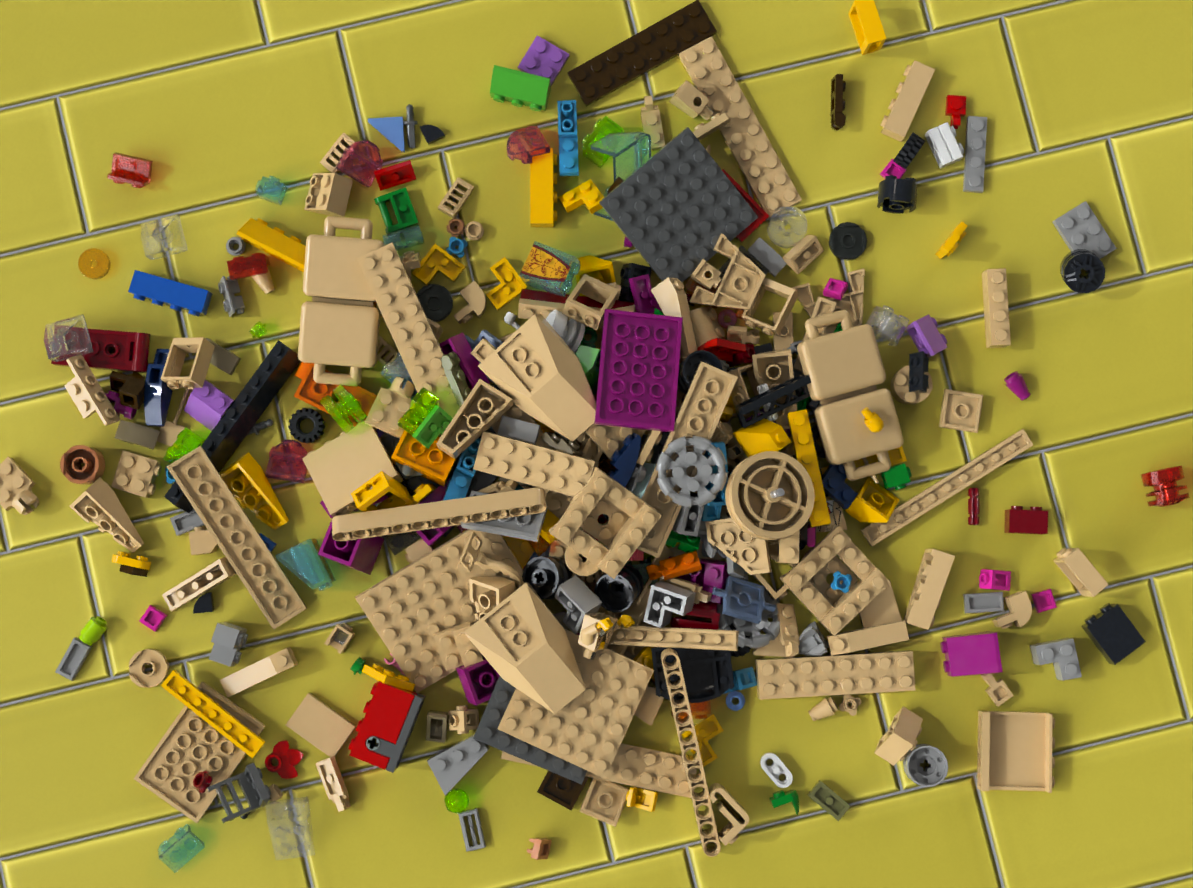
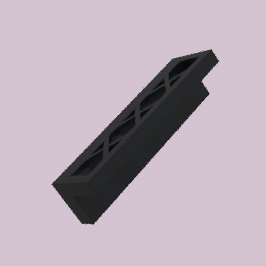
(771, 396)

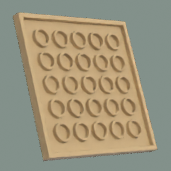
(594, 722)

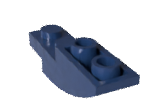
(157, 393)
(625, 459)

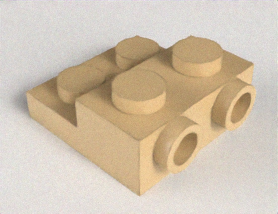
(136, 474)
(456, 647)

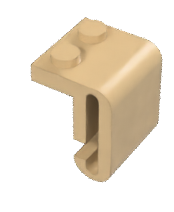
(705, 326)
(730, 831)

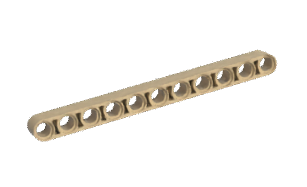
(438, 514)
(694, 761)

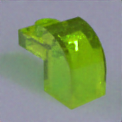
(419, 409)

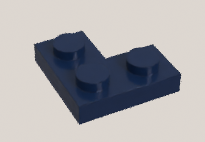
(836, 488)

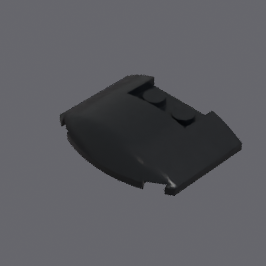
(704, 671)

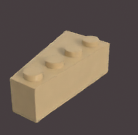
(475, 415)
(928, 588)

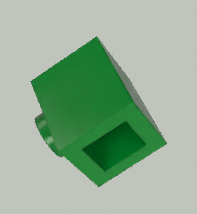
(896, 477)

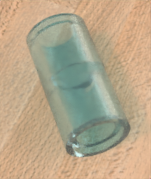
(404, 238)

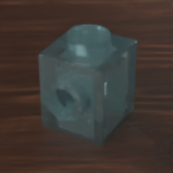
(271, 189)

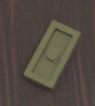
(829, 800)

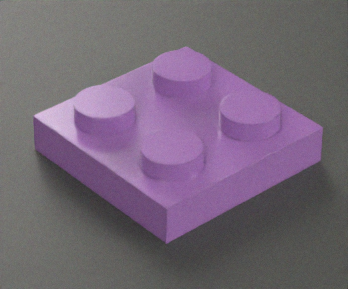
(543, 59)

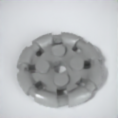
(703, 475)
(751, 629)

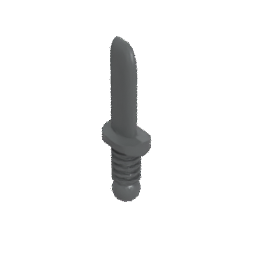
(410, 126)
(260, 426)

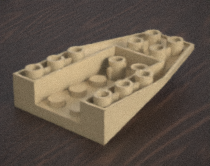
(543, 378)
(529, 649)

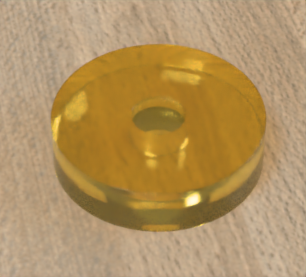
(85, 263)

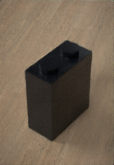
(1113, 633)

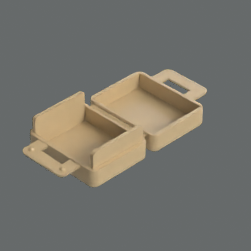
(341, 319)
(844, 379)

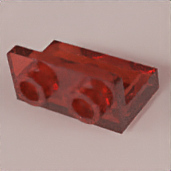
(130, 170)
(248, 266)

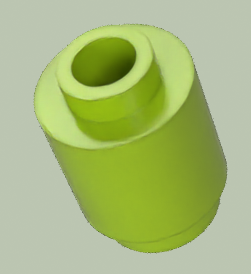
(93, 630)

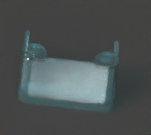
(628, 153)

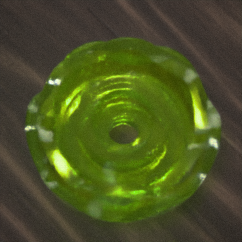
(450, 802)

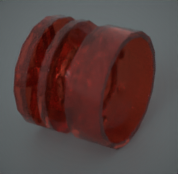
(1165, 486)

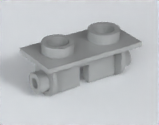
(231, 303)

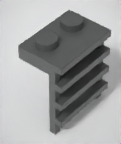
(253, 788)

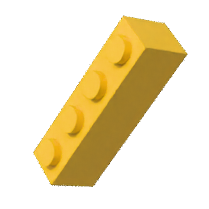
(542, 190)

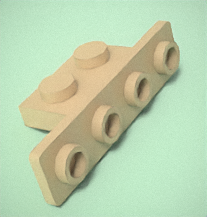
(88, 393)

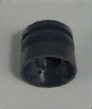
(1071, 267)
(689, 366)
(614, 595)

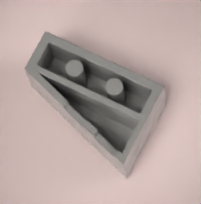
(456, 761)

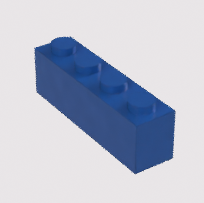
(170, 292)

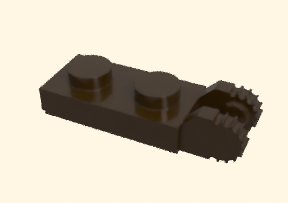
(837, 102)

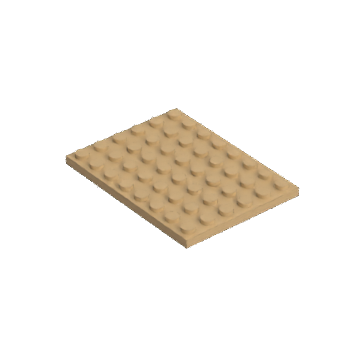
(429, 599)

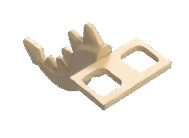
(486, 563)

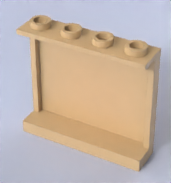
(346, 465)
(1015, 751)

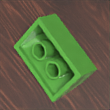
(520, 88)

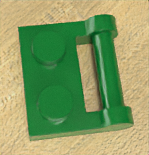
(402, 207)

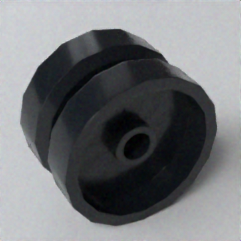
(546, 575)

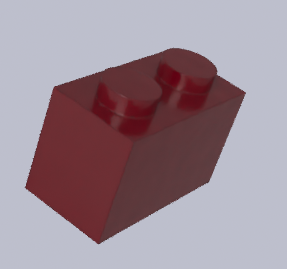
(1026, 521)

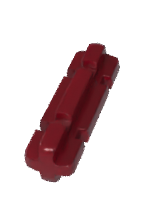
(973, 506)

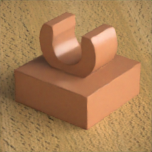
(540, 848)

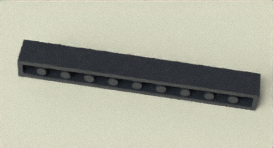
(243, 413)

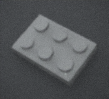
(1083, 231)

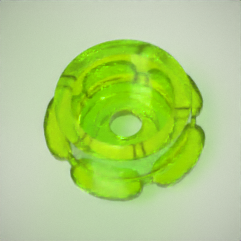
(258, 330)

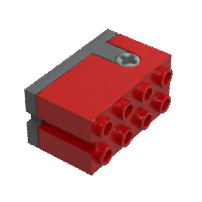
(390, 720)

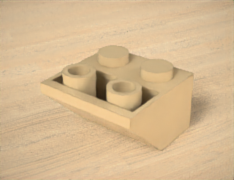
(328, 194)

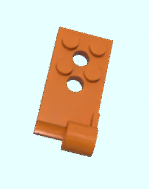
(313, 392)

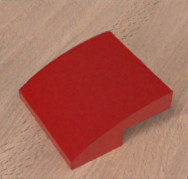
(723, 348)

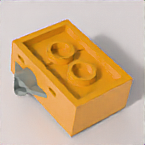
(417, 460)

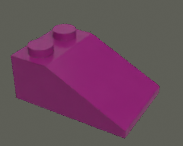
(478, 681)

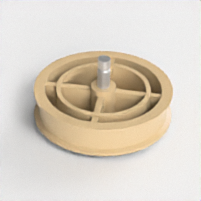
(769, 495)

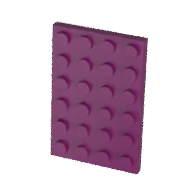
(638, 370)

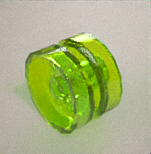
(343, 408)

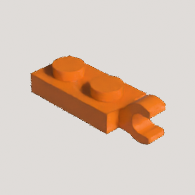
(675, 566)

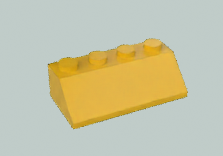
(273, 242)

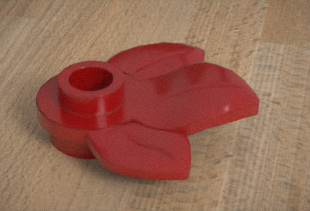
(286, 758)

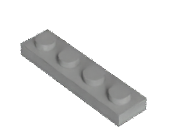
(975, 154)

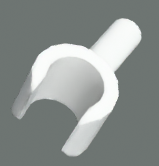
(509, 319)

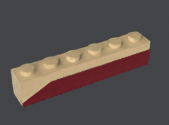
(543, 303)

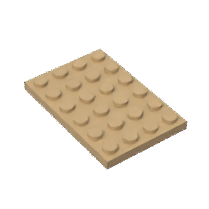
(192, 748)

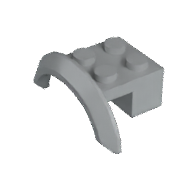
(690, 523)

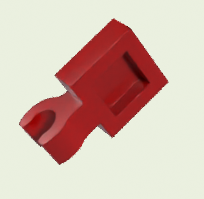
(956, 109)

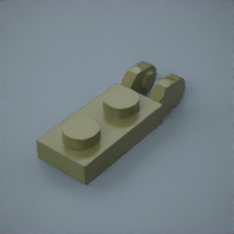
(455, 377)

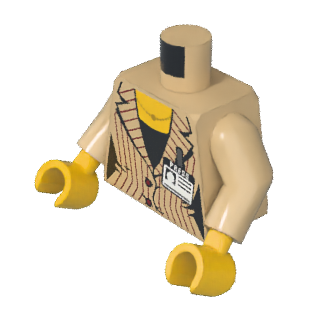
(597, 631)

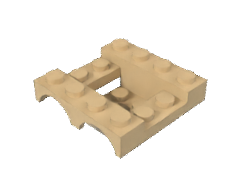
(626, 528)
(810, 586)

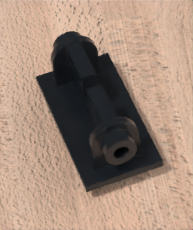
(917, 366)

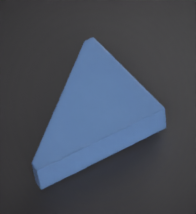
(392, 129)

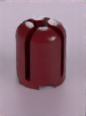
(702, 610)

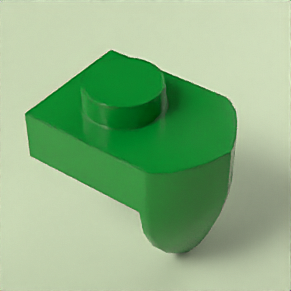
(780, 798)

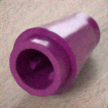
(1017, 385)

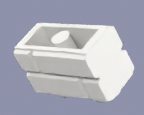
(944, 145)

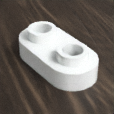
(776, 769)

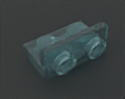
(180, 848)

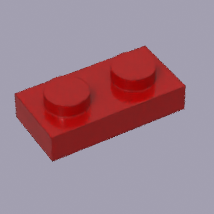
(395, 175)

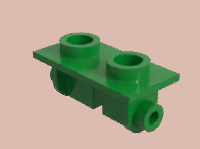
(687, 542)

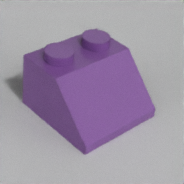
(926, 336)
(208, 404)

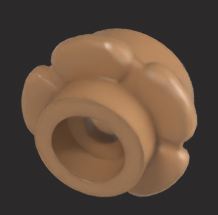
(456, 232)

